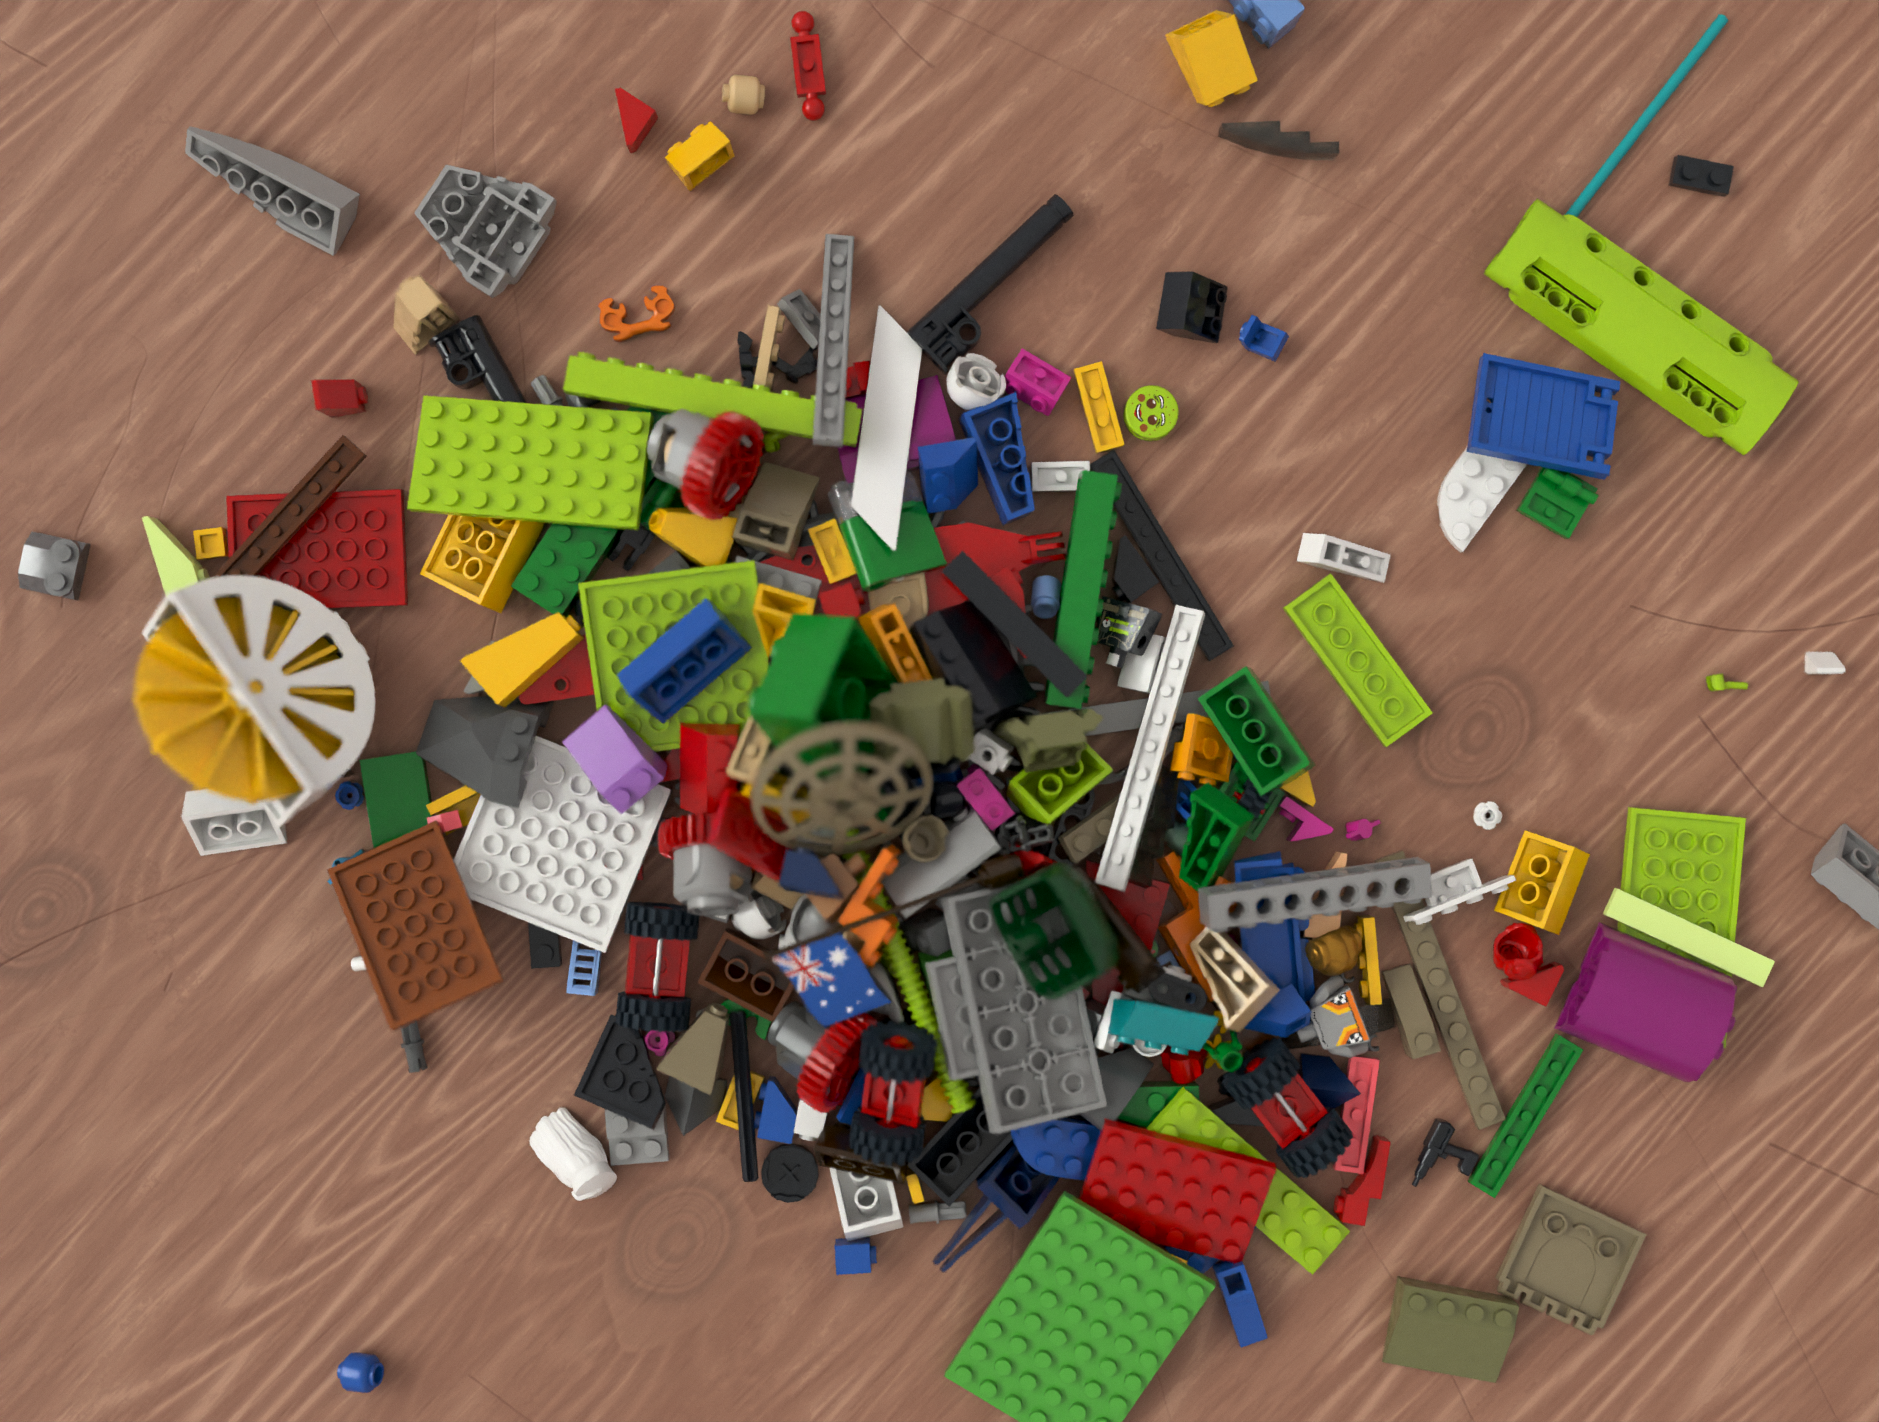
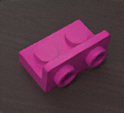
(1035, 382)
(985, 797)

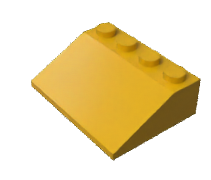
(481, 557)

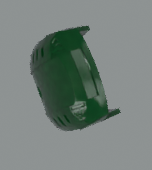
(1088, 944)

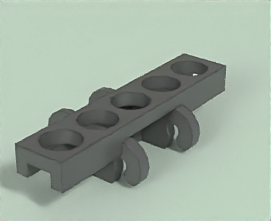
(1024, 835)

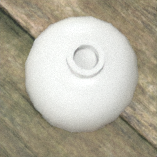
(974, 381)
(759, 916)

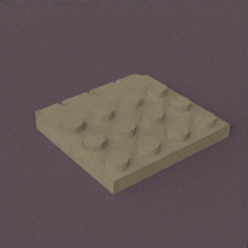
(1568, 1260)

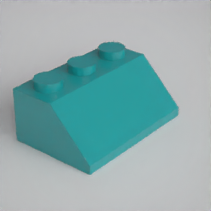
(1160, 1026)

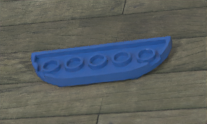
(1058, 1146)

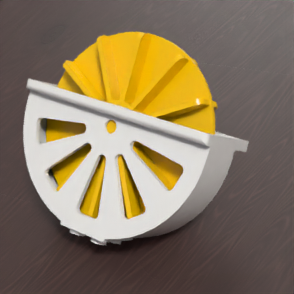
(254, 691)

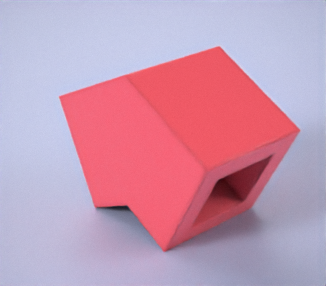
(447, 821)

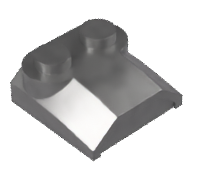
(53, 565)

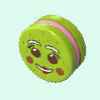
(1150, 413)

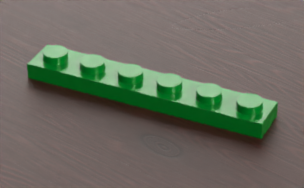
(1525, 1115)

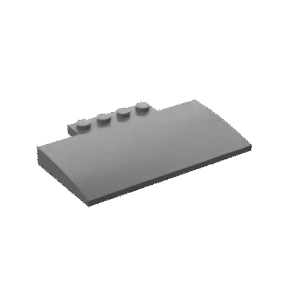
(1027, 1050)

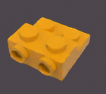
(1202, 753)

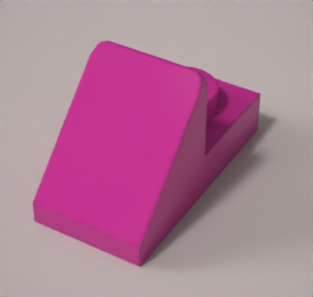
(1307, 825)

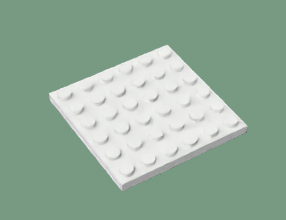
(563, 853)

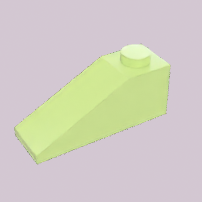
(174, 562)

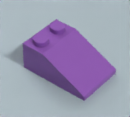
(615, 758)

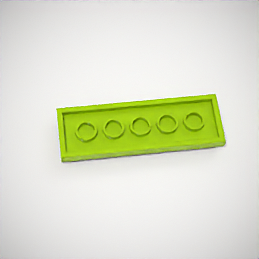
(1357, 660)

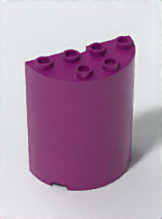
(1649, 1005)

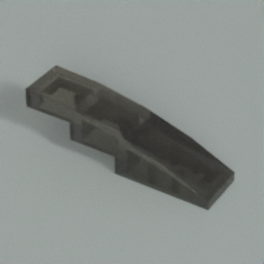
(1269, 139)
(1159, 818)

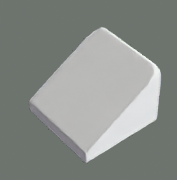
(1823, 663)

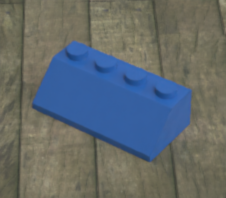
(683, 661)

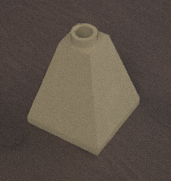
(699, 1051)

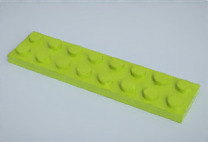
(1289, 1213)

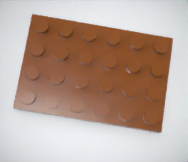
(415, 926)

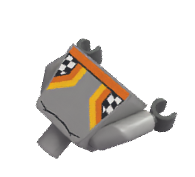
(1337, 1020)

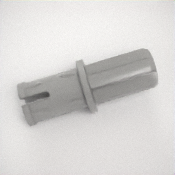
(545, 391)
(937, 1212)

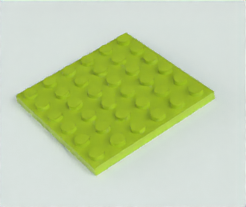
(635, 611)

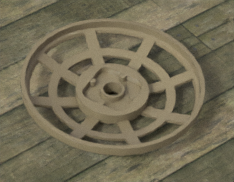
(849, 785)

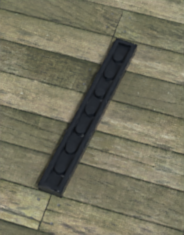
(1162, 555)

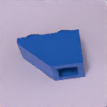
(1282, 1014)
(778, 1113)

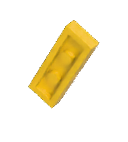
(1098, 407)
(1368, 961)

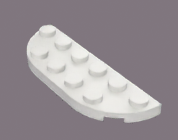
(1472, 493)

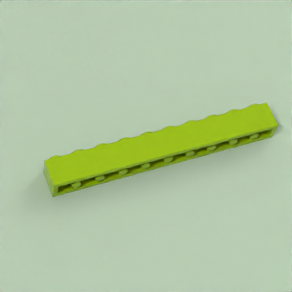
(672, 391)

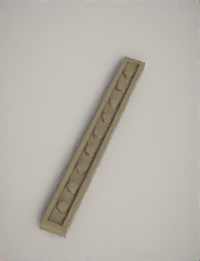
(1448, 1013)

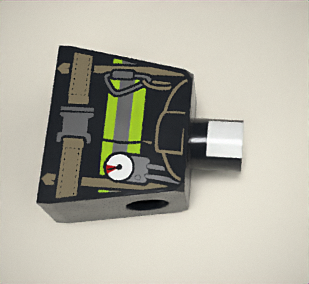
(1125, 629)

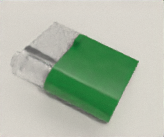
(872, 558)

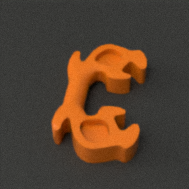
(612, 319)

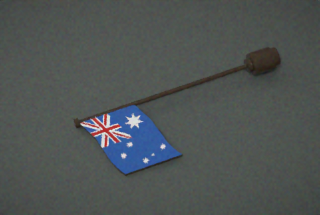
(832, 973)

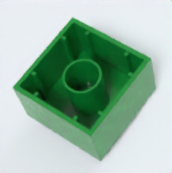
(820, 677)

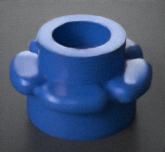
(342, 795)

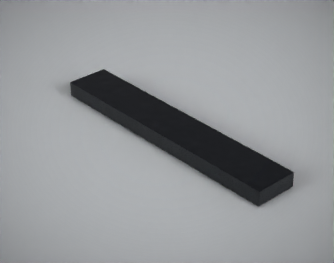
(1014, 623)

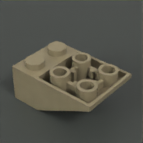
(776, 511)

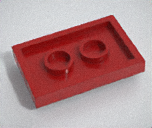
(742, 838)

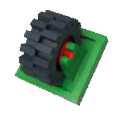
(1245, 794)

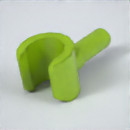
(1717, 682)

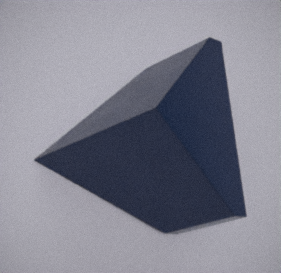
(1326, 1080)

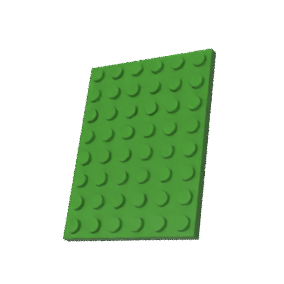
(1079, 1321)

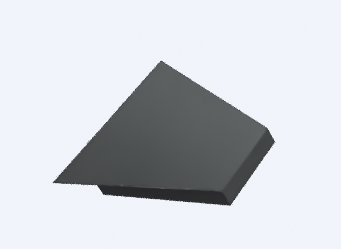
(693, 1105)

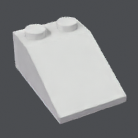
(865, 1204)

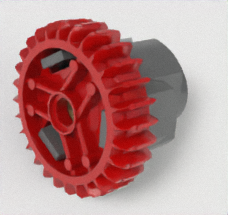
(819, 1055)

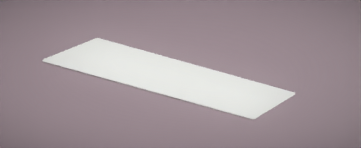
(886, 428)

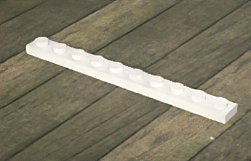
(1150, 748)

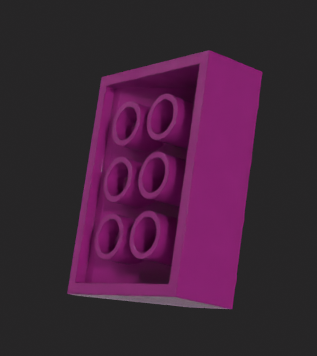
(929, 425)

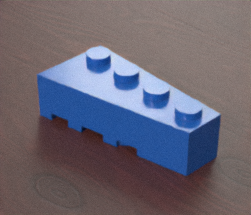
(1001, 456)

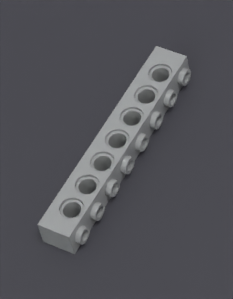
(1216, 900)

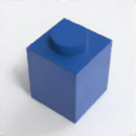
(854, 1256)

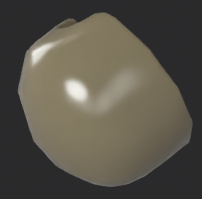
(925, 838)

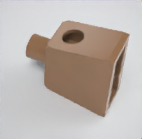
(844, 876)

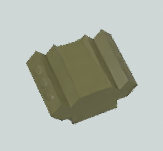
(930, 715)
(1049, 739)

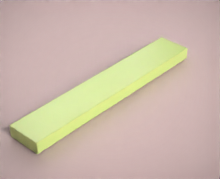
(1688, 937)

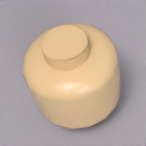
(743, 94)

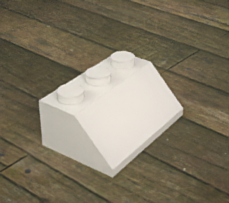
(228, 823)

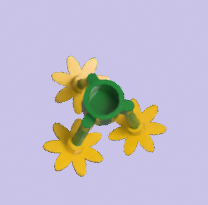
(1226, 1053)

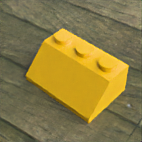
(1544, 883)

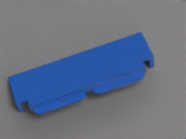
(1276, 947)

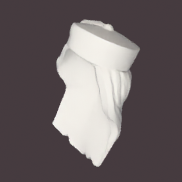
(572, 1155)

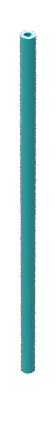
(1647, 116)

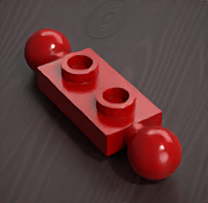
(808, 65)

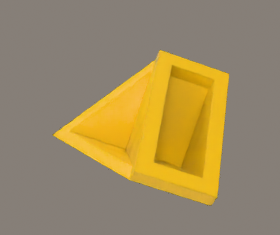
(774, 610)

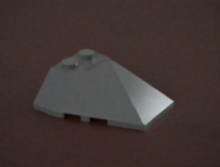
(484, 743)

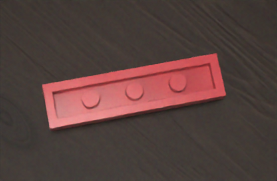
(1358, 1112)

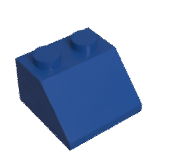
(947, 473)

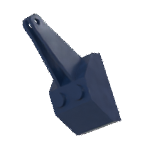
(1013, 1188)

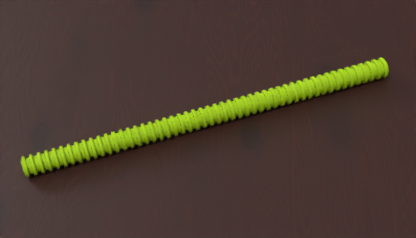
(916, 996)

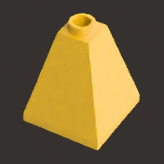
(694, 536)

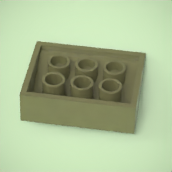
(1449, 1329)

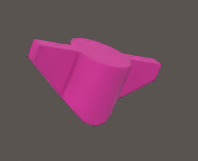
(1360, 829)

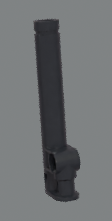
(940, 327)
(474, 349)

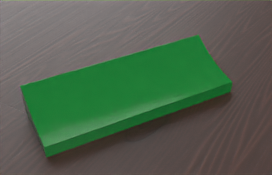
(395, 795)

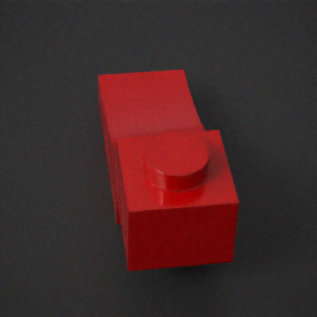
(1354, 1200)

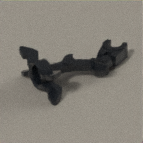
(804, 366)

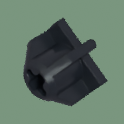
(946, 799)

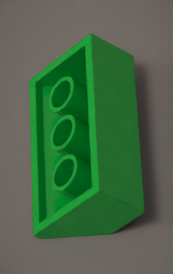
(1256, 731)

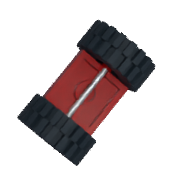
(657, 967)
(896, 1069)
(1272, 1088)

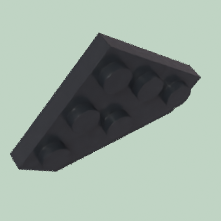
(623, 1076)

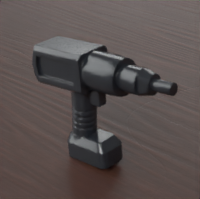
(1437, 1145)

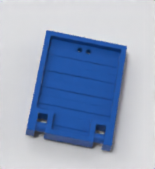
(1543, 416)

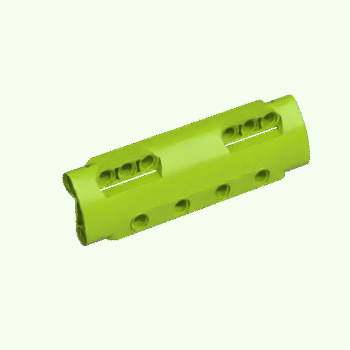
(1641, 327)

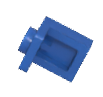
(1262, 338)

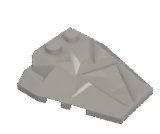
(487, 225)

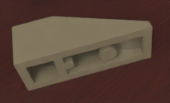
(1410, 1012)

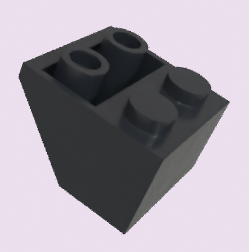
(1192, 306)

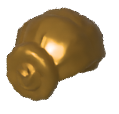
(1335, 951)

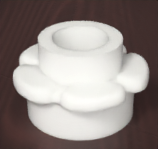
(1483, 808)

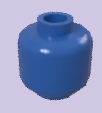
(360, 1372)

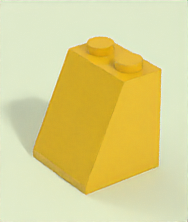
(1213, 57)

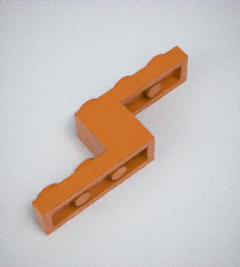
(861, 906)
(1186, 925)

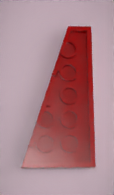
(1142, 911)

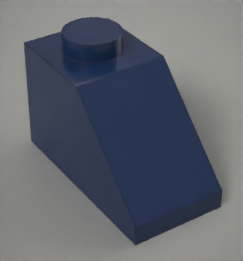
(808, 875)

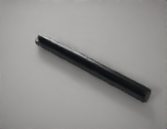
(744, 1096)

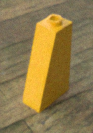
(521, 658)

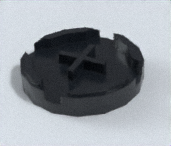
(790, 1172)

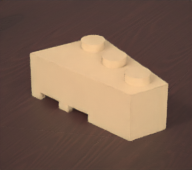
(420, 313)
(1233, 977)

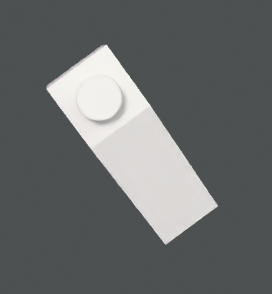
(1343, 557)

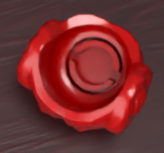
(1518, 951)

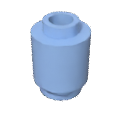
(1045, 596)

